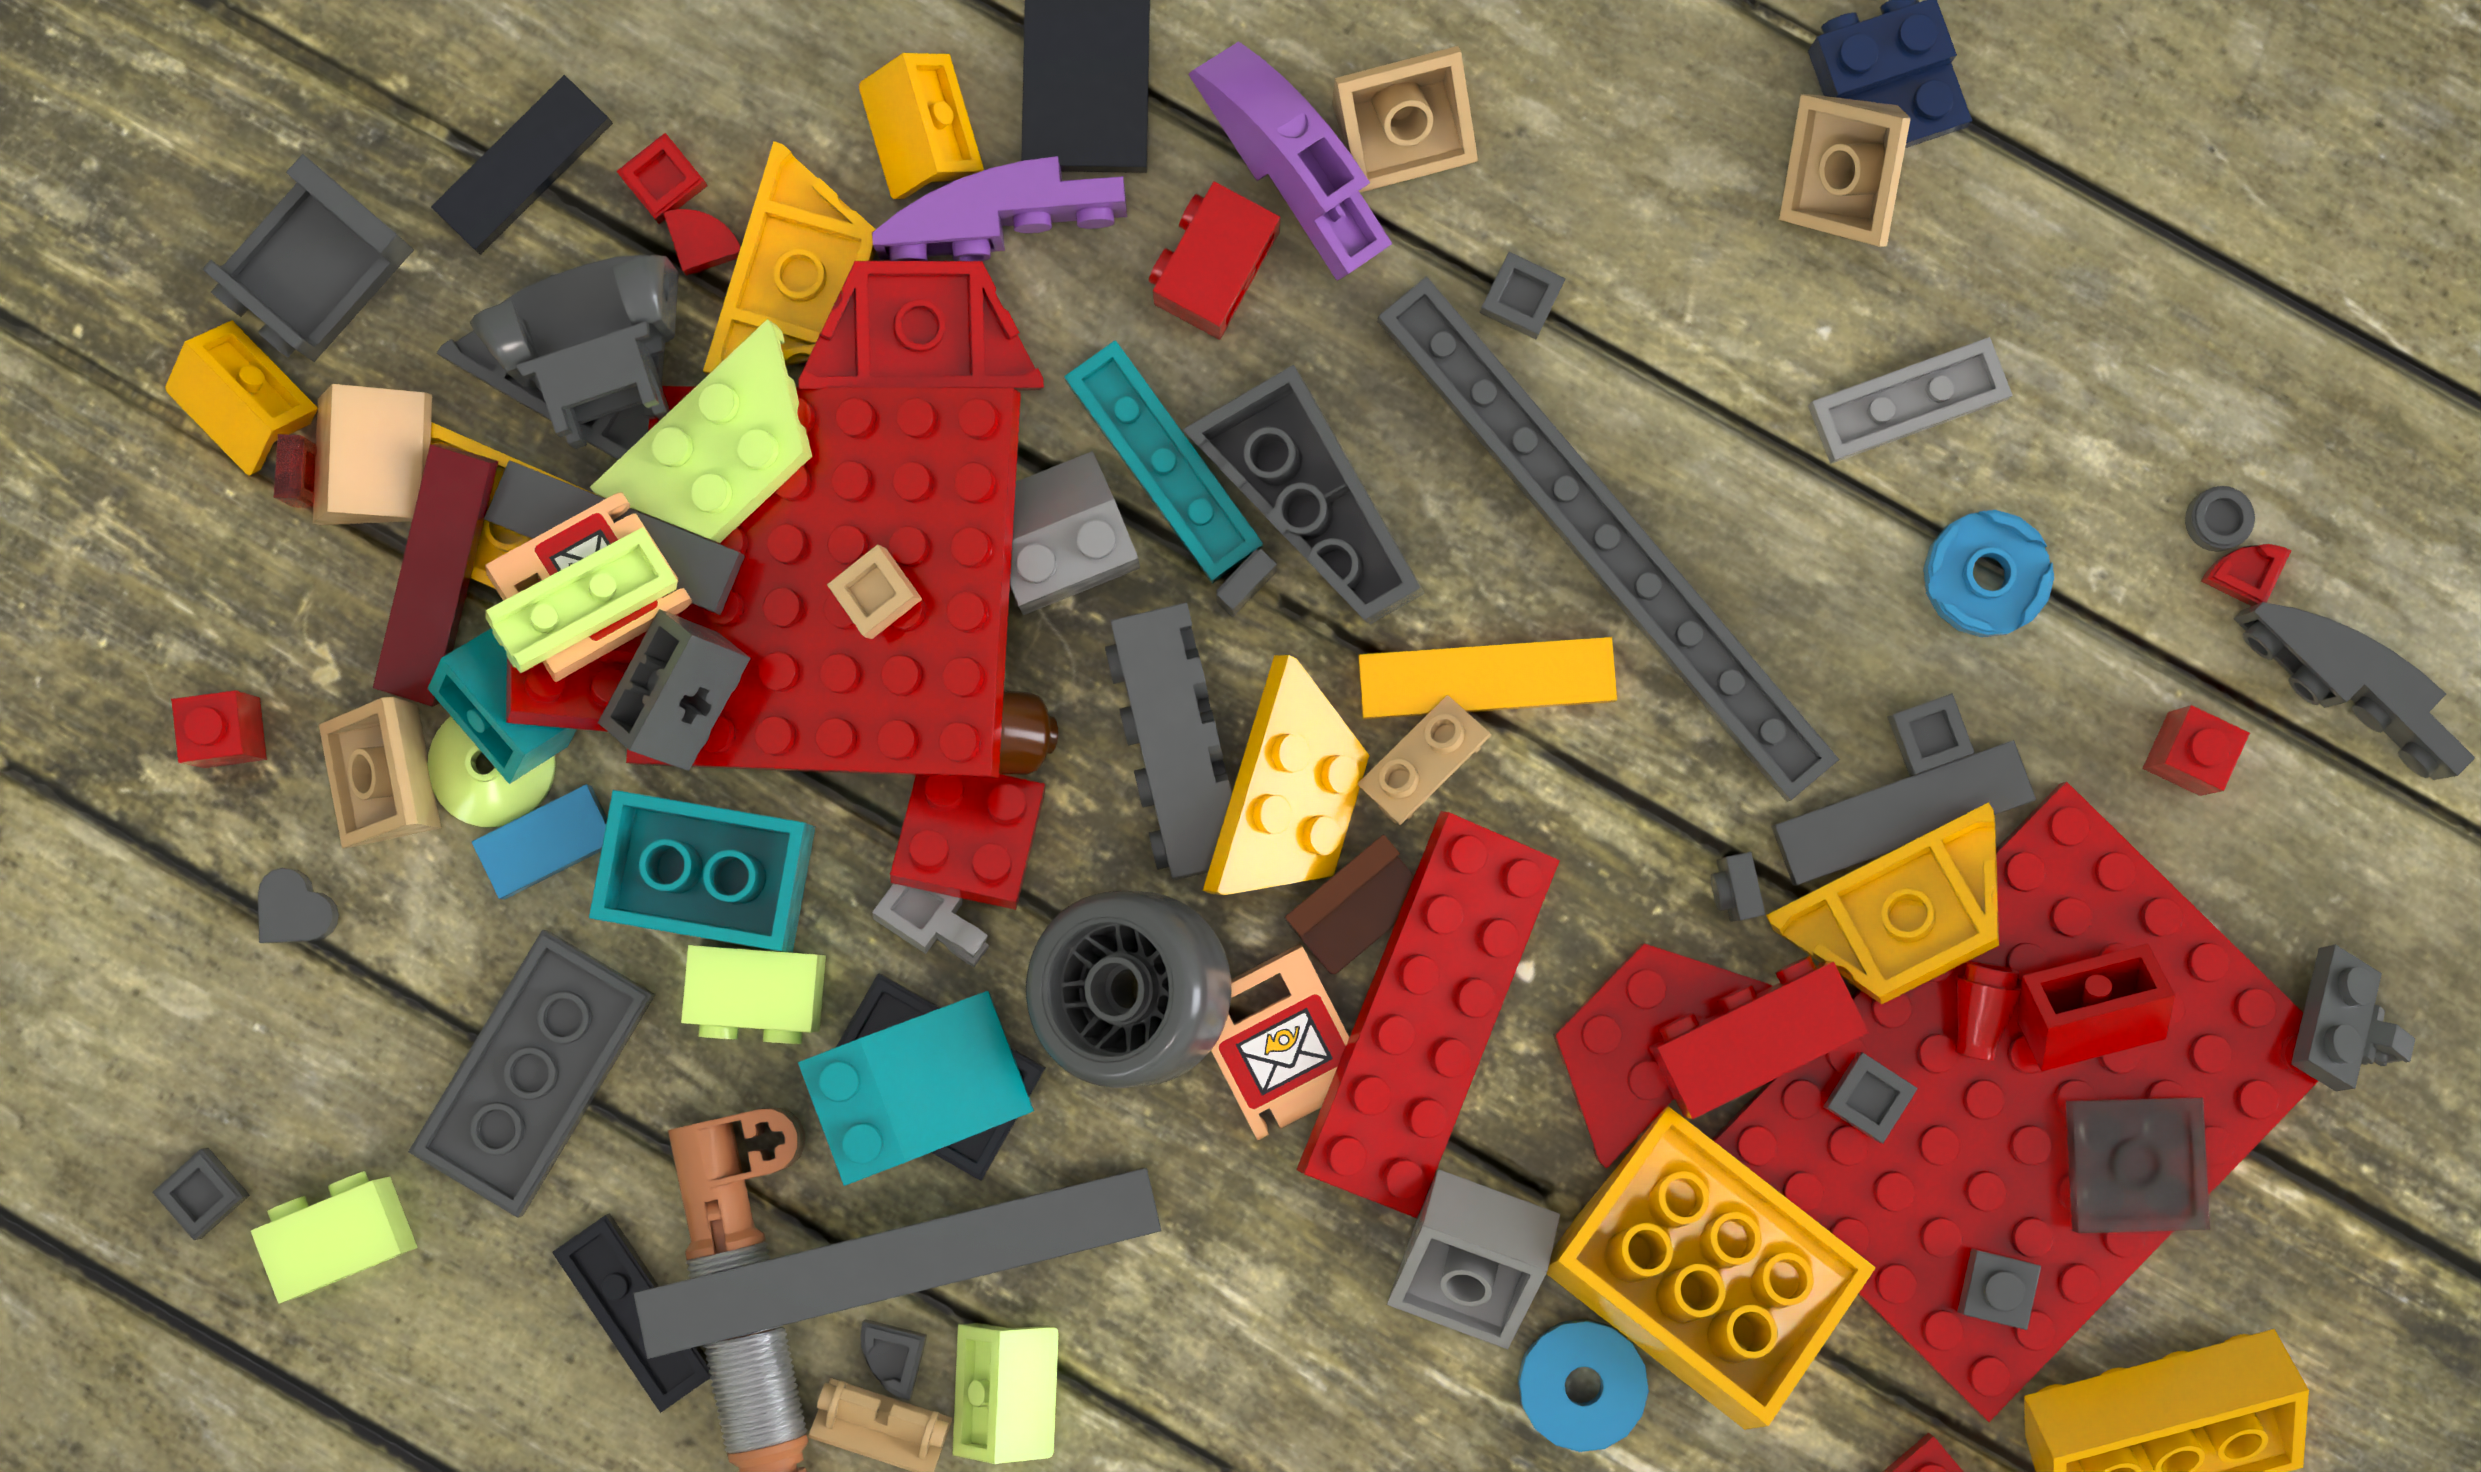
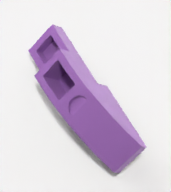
(1292, 143)
(971, 211)

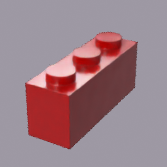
(1757, 1036)

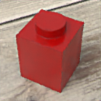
(218, 729)
(2196, 750)

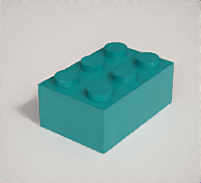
(702, 871)

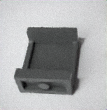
(309, 264)

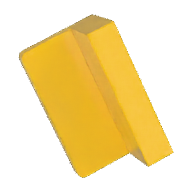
(919, 122)
(237, 394)

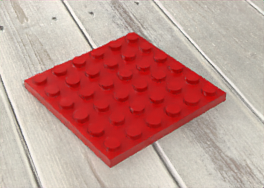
(925, 696)

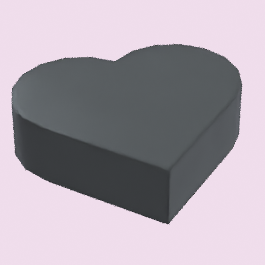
(292, 909)

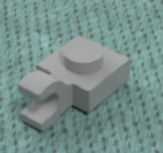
(927, 916)

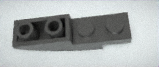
(2340, 664)

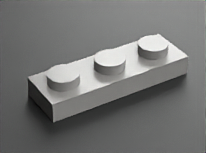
(1910, 400)

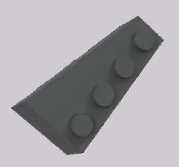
(1300, 478)
(1175, 733)

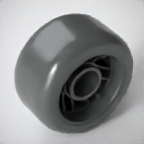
(1085, 998)

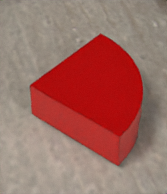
(700, 240)
(2248, 572)

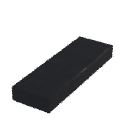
(522, 164)
(606, 1276)

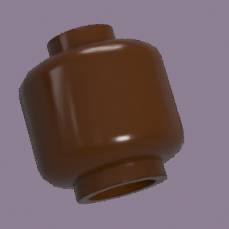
(1026, 733)

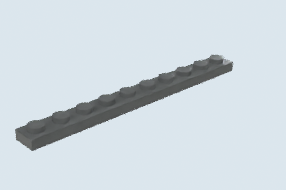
(1607, 539)

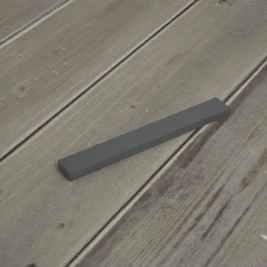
(895, 1262)

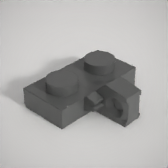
(2343, 1023)

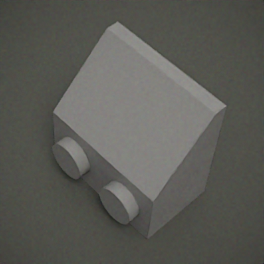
(1066, 534)
(1474, 1259)

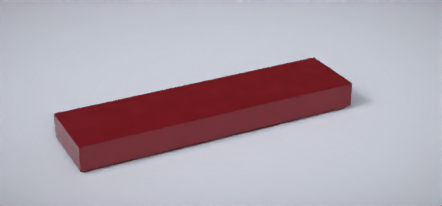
(435, 570)

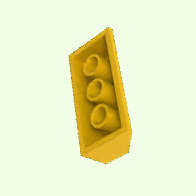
(2189, 1412)

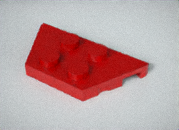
(919, 329)
(1611, 1036)

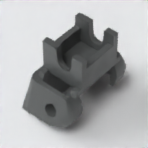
(588, 338)

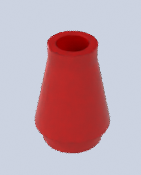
(1984, 1006)

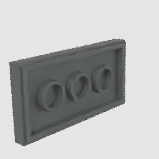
(531, 1073)

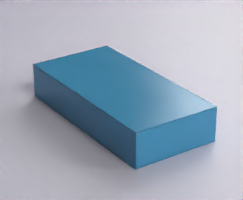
(543, 842)

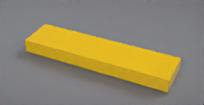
(1488, 677)

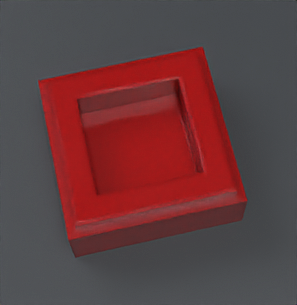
(662, 177)

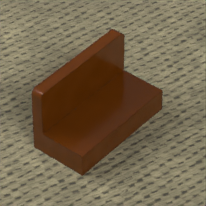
(1353, 906)

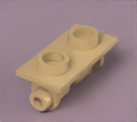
(1423, 760)
(879, 1427)

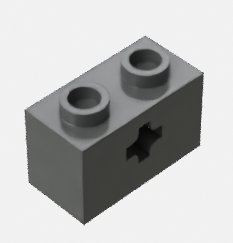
(673, 690)

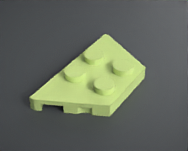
(719, 445)

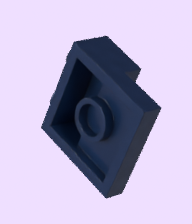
(1895, 61)

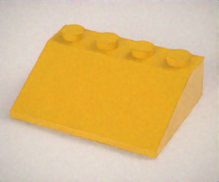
(1709, 1270)

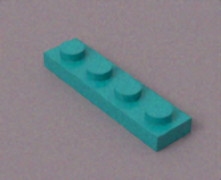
(1163, 461)

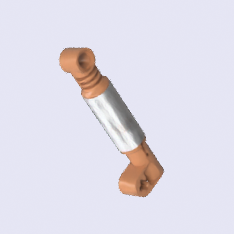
(752, 1370)

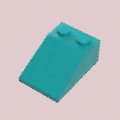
(915, 1087)

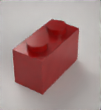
(1215, 259)
(2095, 1007)

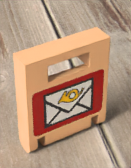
(565, 546)
(1286, 1050)

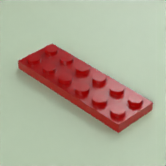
(1428, 1014)

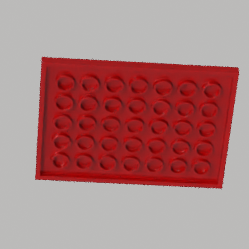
(1987, 1140)

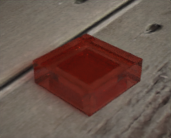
(295, 471)

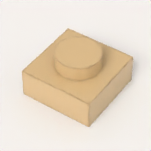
(874, 591)

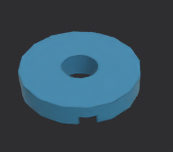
(1953, 586)
(1614, 1408)

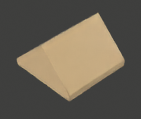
(1406, 118)
(1845, 167)
(369, 454)
(379, 772)

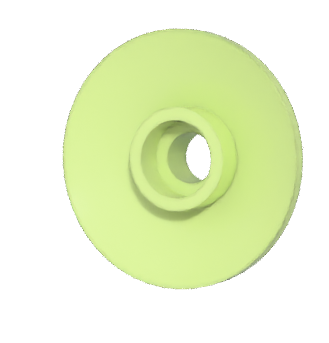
(477, 797)

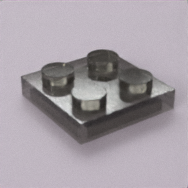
(2137, 1165)

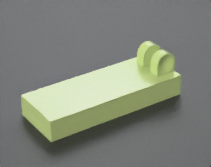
(580, 600)

